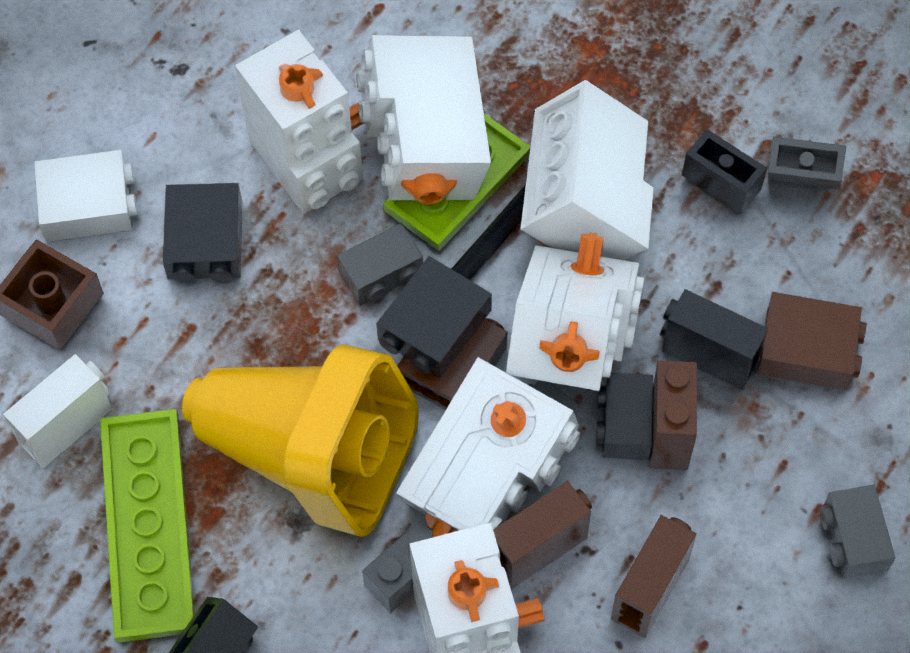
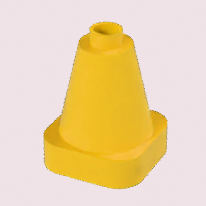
(318, 431)

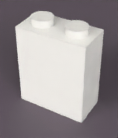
(85, 195)
(59, 410)

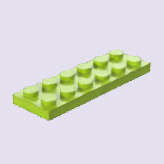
(146, 525)

